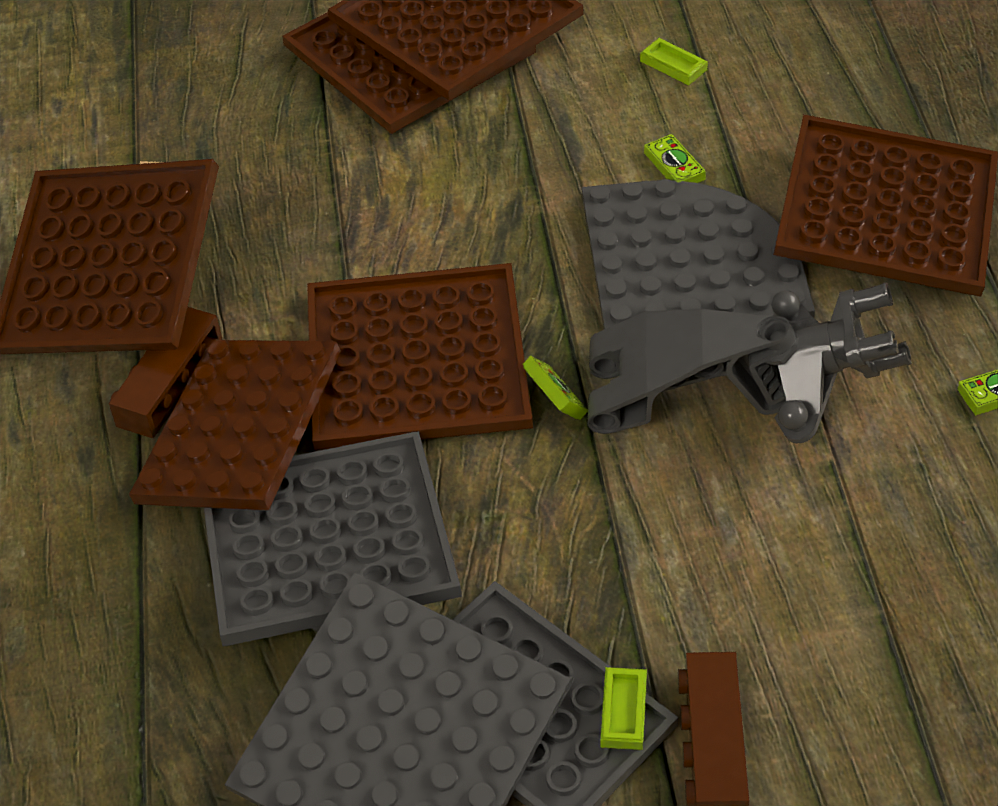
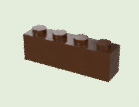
(161, 377)
(714, 729)

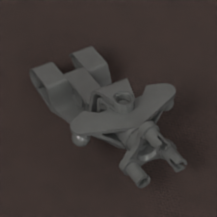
(775, 361)

